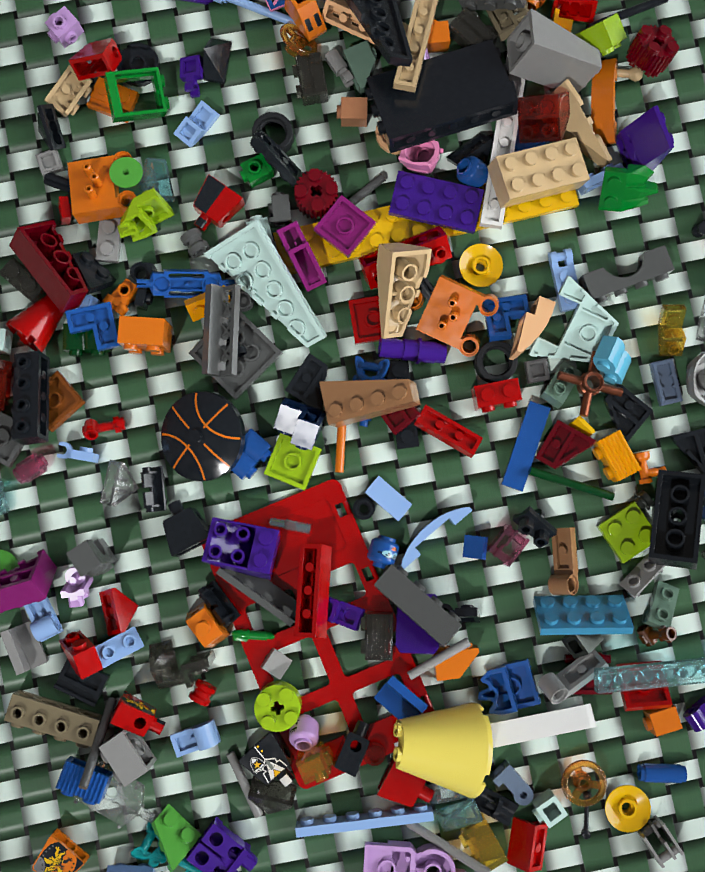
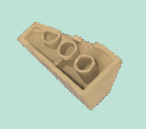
(582, 128)

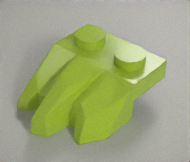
(143, 215)

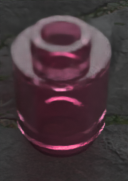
(30, 468)

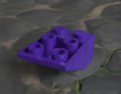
(645, 140)
(242, 547)

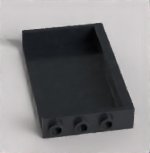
(450, 97)

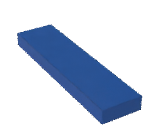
(525, 446)

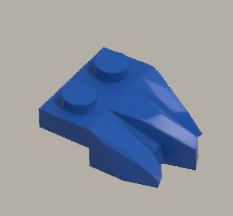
(510, 687)

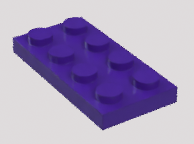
(436, 202)

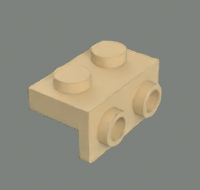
(68, 92)

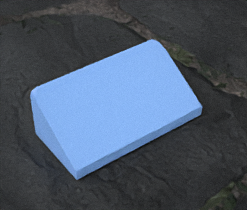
(388, 498)

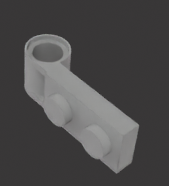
(571, 678)

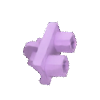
(76, 588)

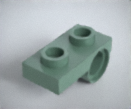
(557, 390)
(661, 606)

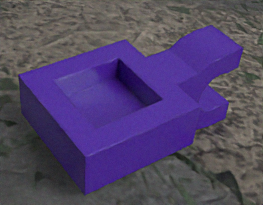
(190, 71)

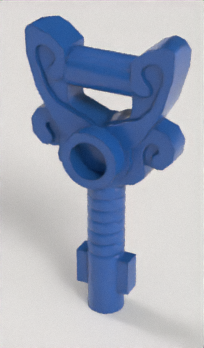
(361, 365)

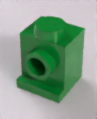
(257, 177)

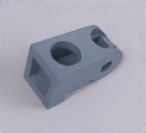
(514, 782)

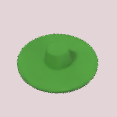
(126, 172)

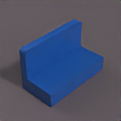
(399, 699)

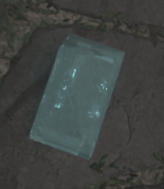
(157, 176)
(458, 815)

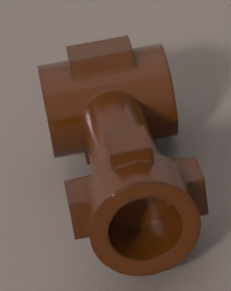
(650, 637)

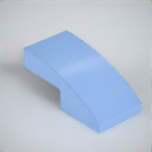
(197, 125)

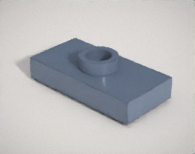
(665, 382)

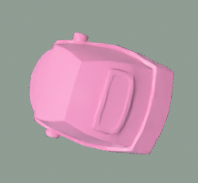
(422, 157)

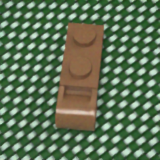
(565, 575)

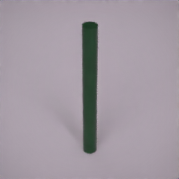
(564, 481)

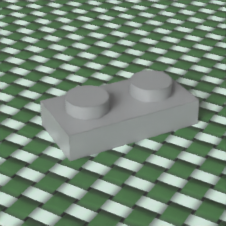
(108, 241)

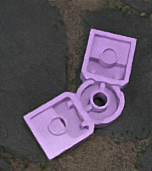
(404, 857)

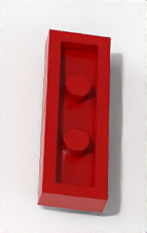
(448, 431)

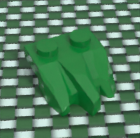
(626, 188)

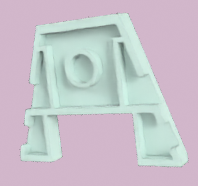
(583, 331)

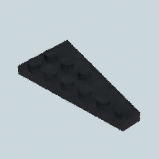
(385, 28)

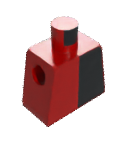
(216, 204)

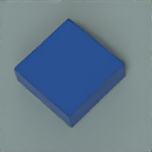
(475, 547)

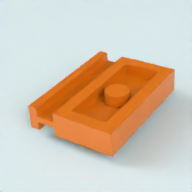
(99, 99)

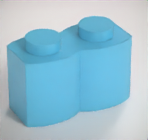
(612, 360)

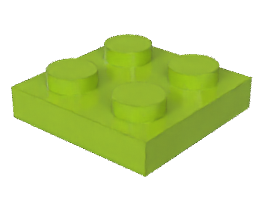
(291, 463)
(627, 532)

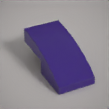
(344, 614)

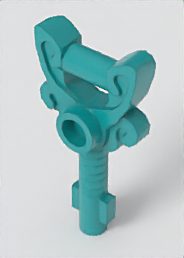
(157, 855)

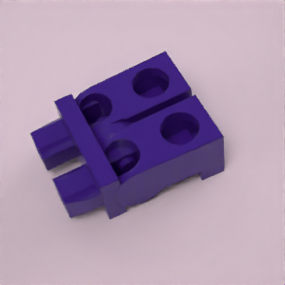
(221, 850)

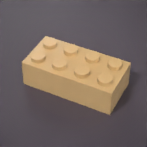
(538, 172)

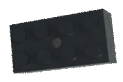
(677, 497)

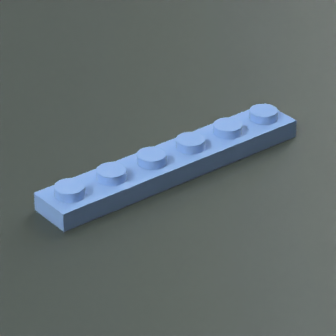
(373, 819)

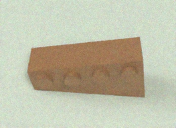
(366, 399)

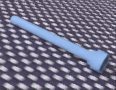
(260, 9)

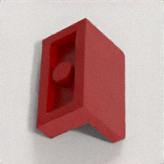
(527, 844)

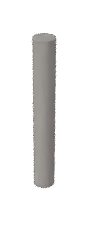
(439, 658)
(244, 784)

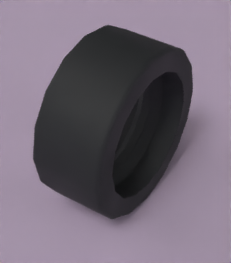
(276, 118)
(478, 362)

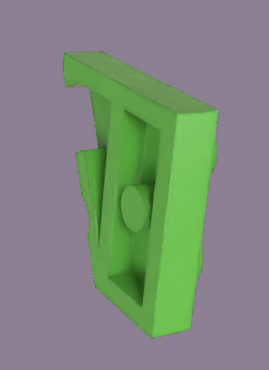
(174, 835)

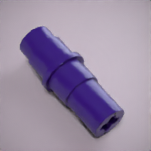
(412, 350)

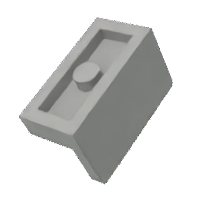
(23, 648)

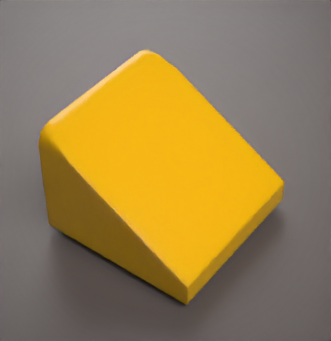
(581, 425)

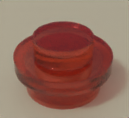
(375, 754)

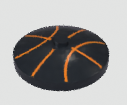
(203, 436)

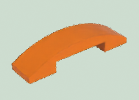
(604, 101)

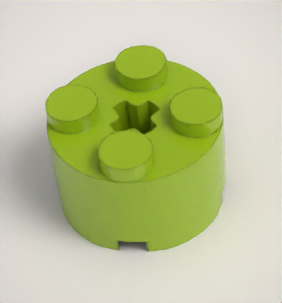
(270, 717)

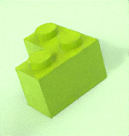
(605, 34)

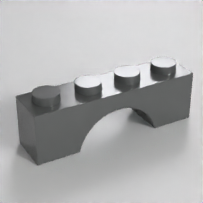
(651, 266)

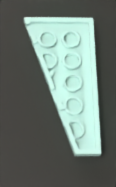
(262, 274)

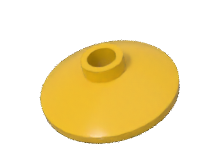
(483, 255)
(635, 815)

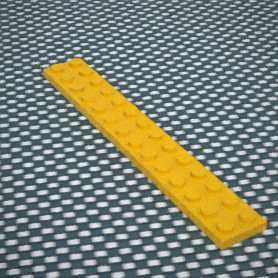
(395, 229)

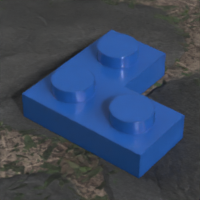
(509, 308)
(95, 318)

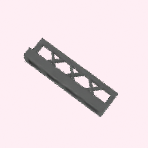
(217, 330)
(264, 593)

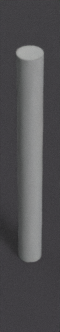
(448, 848)

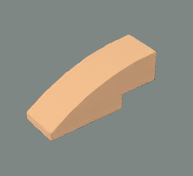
(531, 325)

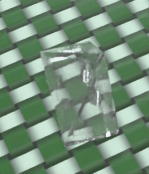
(117, 484)

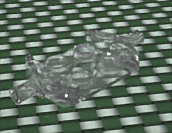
(125, 805)

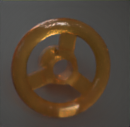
(296, 43)
(577, 777)

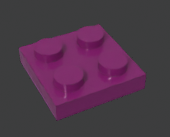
(344, 226)

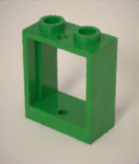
(158, 82)

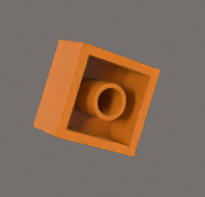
(145, 334)

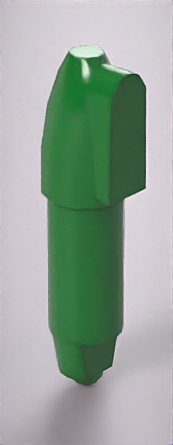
(246, 634)

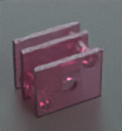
(512, 534)

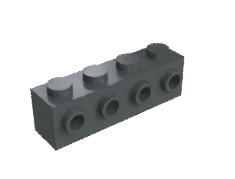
(417, 605)

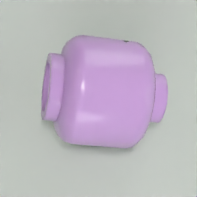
(304, 733)

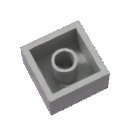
(127, 756)

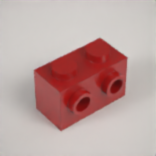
(496, 394)

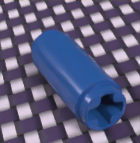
(661, 773)

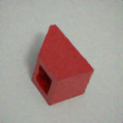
(81, 654)

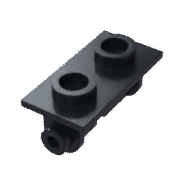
(154, 480)
(219, 602)

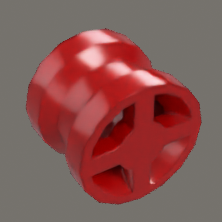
(202, 692)

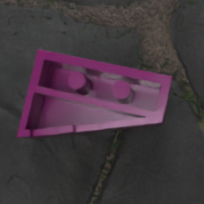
(27, 582)

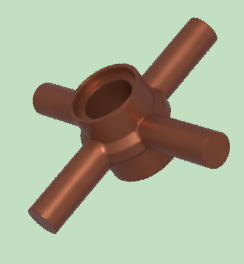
(585, 390)

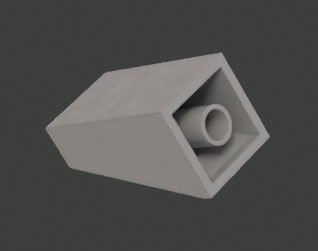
(550, 54)

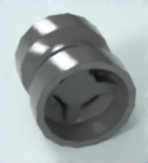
(195, 243)

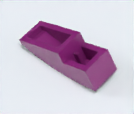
(301, 255)

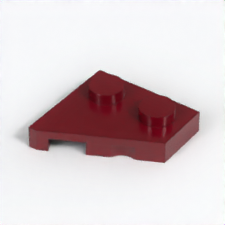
(563, 445)

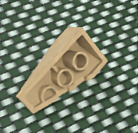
(399, 278)

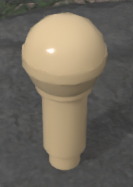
(633, 73)

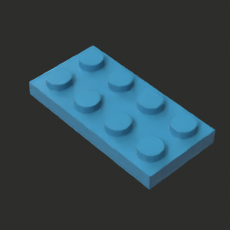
(582, 615)

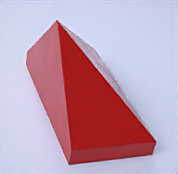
(576, 9)
(117, 610)

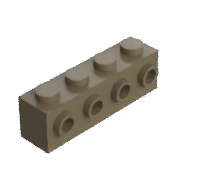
(53, 718)

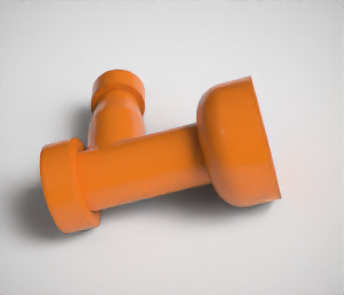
(645, 473)

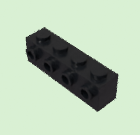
(30, 398)

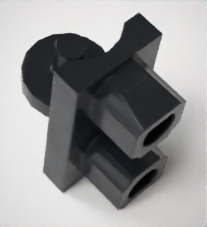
(532, 523)
(496, 806)

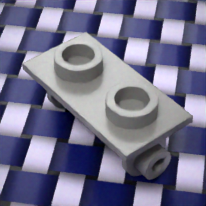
(640, 577)

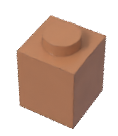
(352, 111)

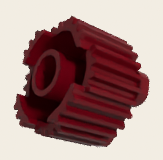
(652, 49)
(315, 182)

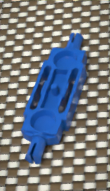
(161, 283)

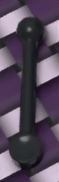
(585, 833)

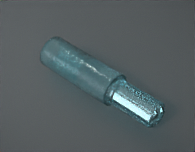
(291, 525)

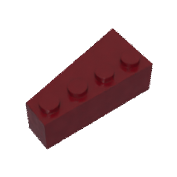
(50, 264)

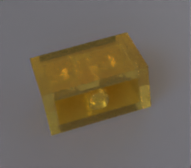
(483, 844)

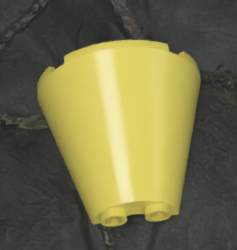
(447, 748)

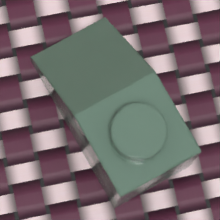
(361, 64)

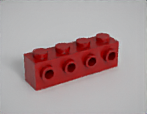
(433, 238)
(313, 591)

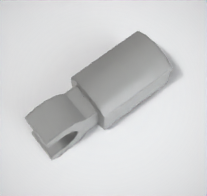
(339, 67)

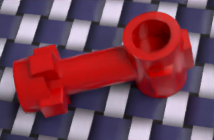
(92, 428)

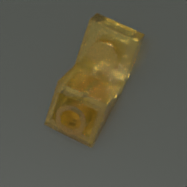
(670, 330)

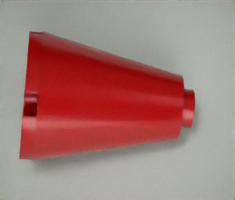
(36, 323)

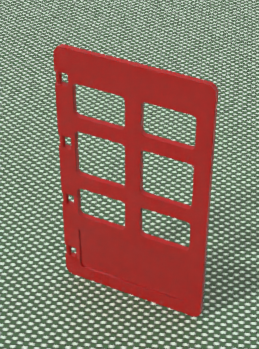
(318, 508)

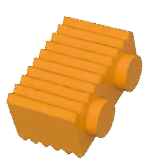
(615, 456)

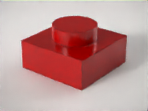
(65, 210)

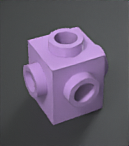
(63, 27)

